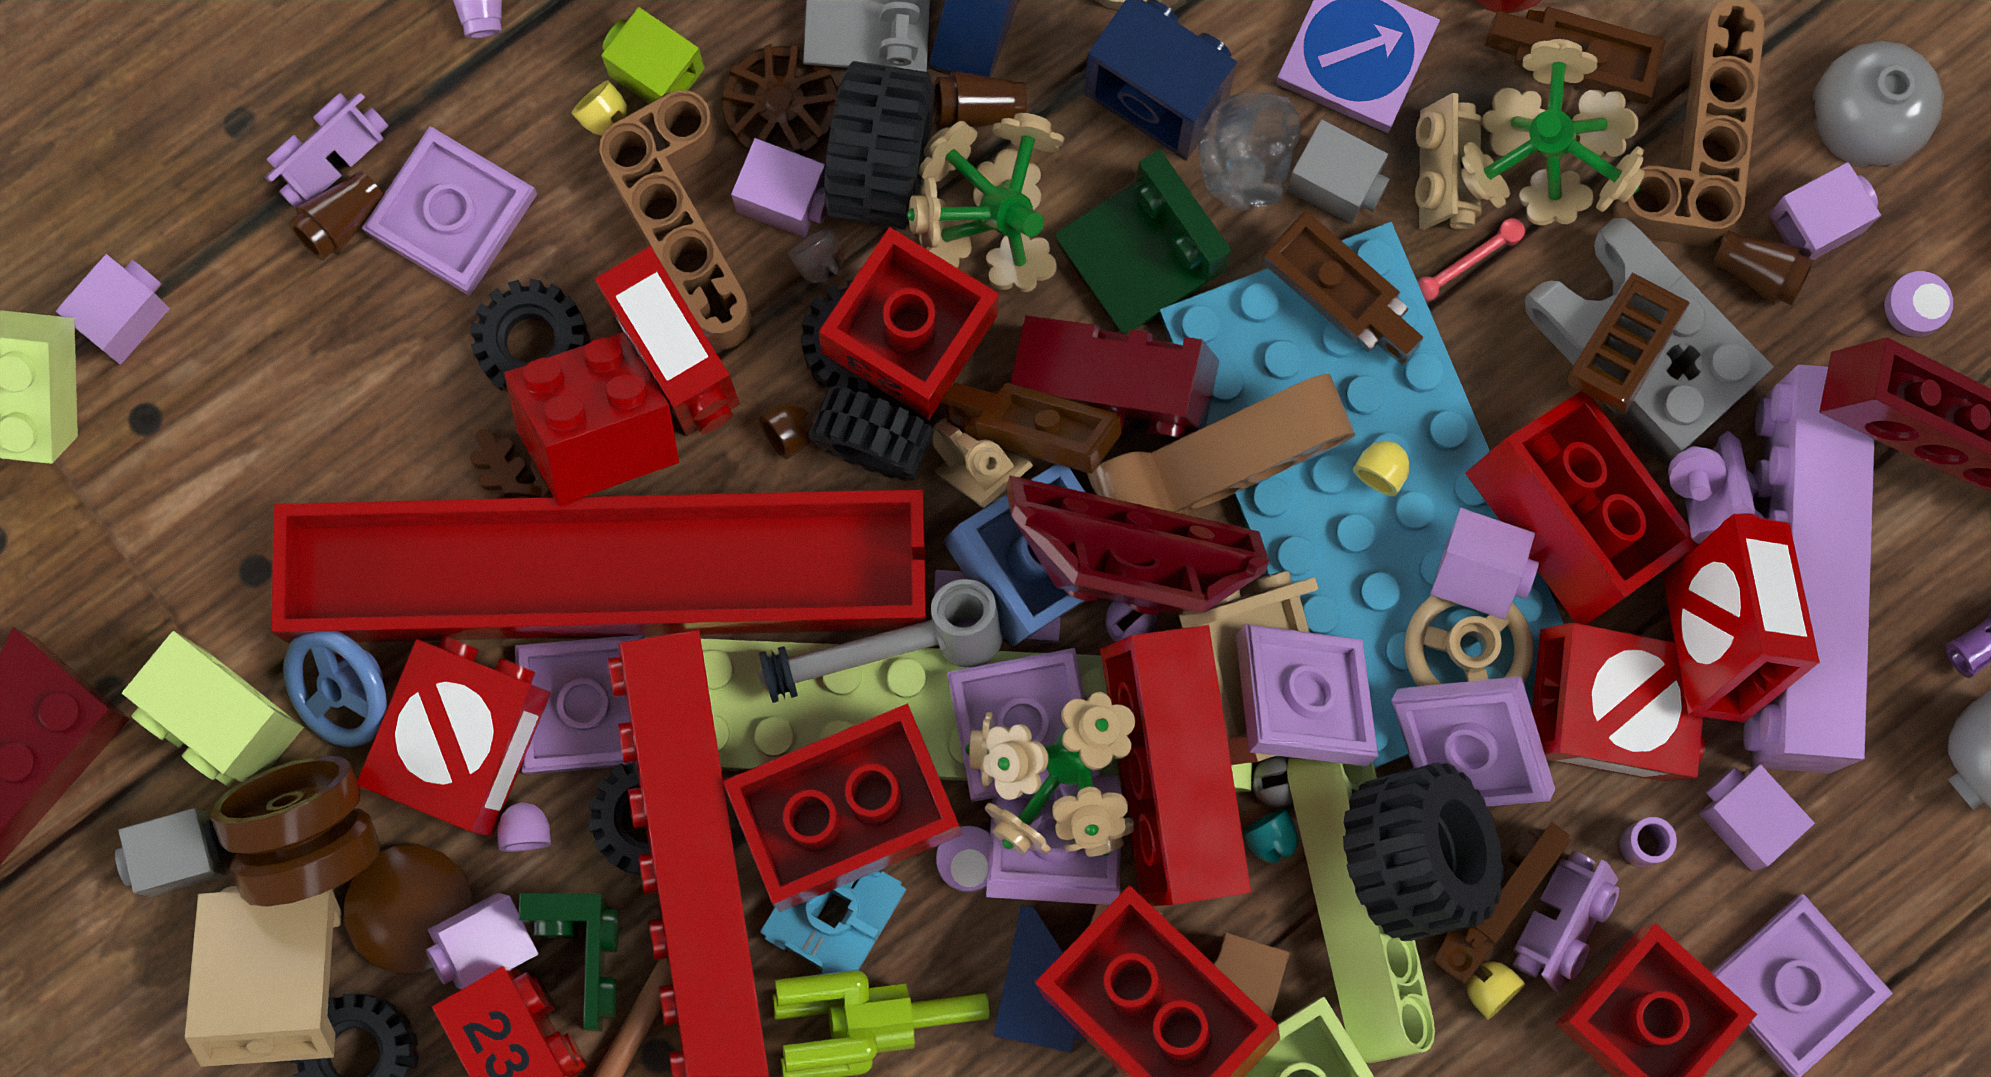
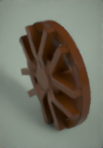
(779, 99)

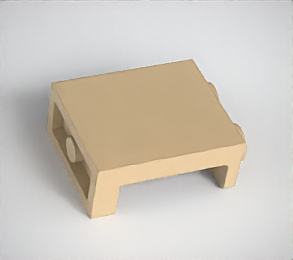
(1273, 605)
(261, 980)

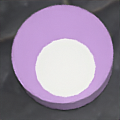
(1918, 304)
(965, 860)

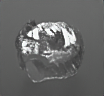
(1248, 149)

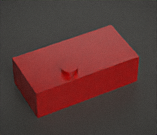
(1177, 768)

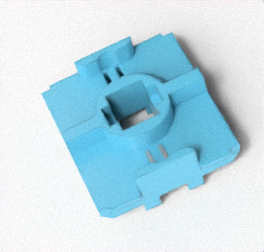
(852, 939)

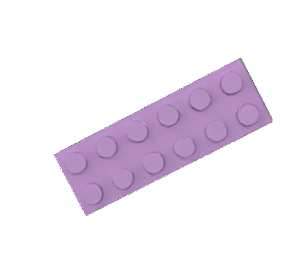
(1821, 484)

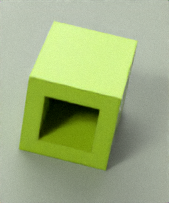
(650, 57)

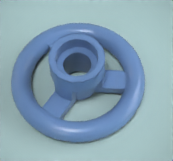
(345, 680)

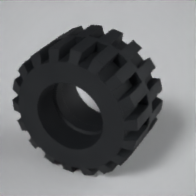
(877, 143)
(1423, 852)

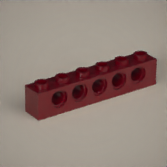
(1913, 407)

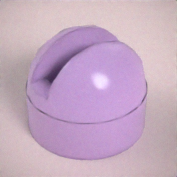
(1118, 610)
(523, 829)

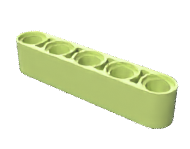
(1373, 974)

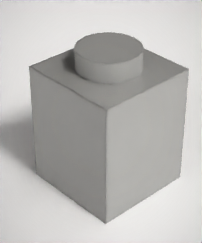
(1339, 173)
(168, 854)

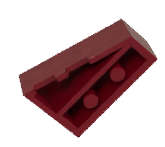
(1119, 373)
(48, 733)

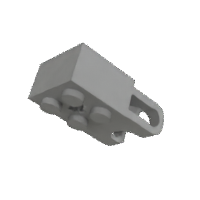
(1705, 345)

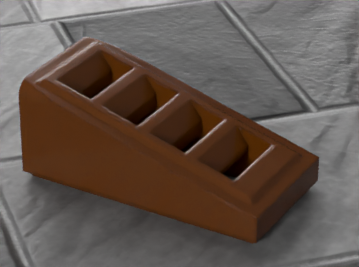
(1605, 387)

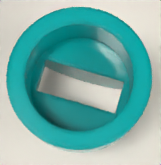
(1272, 836)

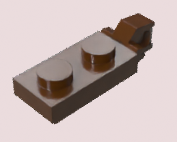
(1625, 57)
(1342, 287)
(1034, 424)
(1534, 856)

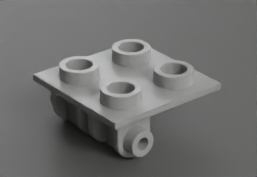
(867, 32)

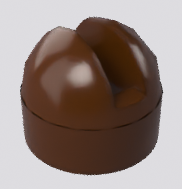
(785, 430)

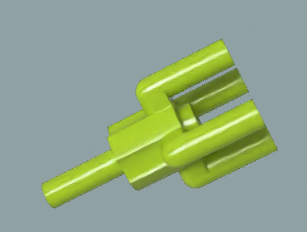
(860, 1020)

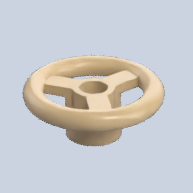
(1485, 630)

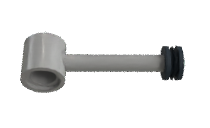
(961, 646)

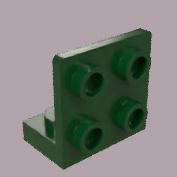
(1145, 246)
(559, 918)

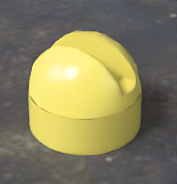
(599, 106)
(1383, 467)
(1496, 991)

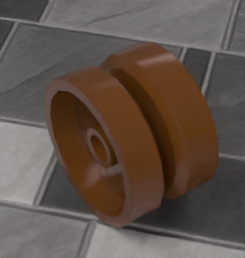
(295, 830)

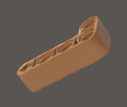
(1708, 121)
(684, 228)
(1231, 451)

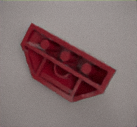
(1132, 550)

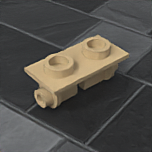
(1441, 138)
(975, 466)

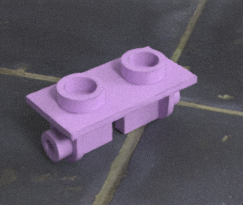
(340, 130)
(1561, 944)

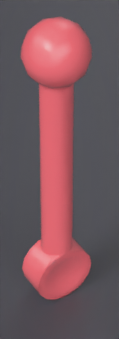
(1509, 233)

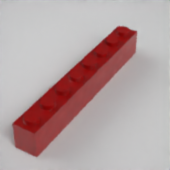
(689, 857)

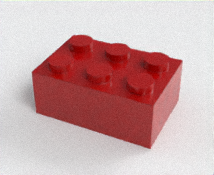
(1589, 502)
(842, 808)
(1155, 999)

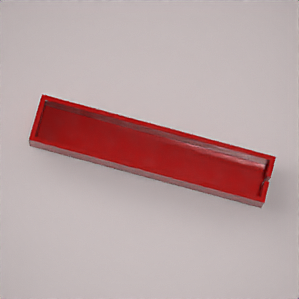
(600, 566)

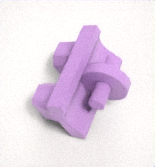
(1713, 484)

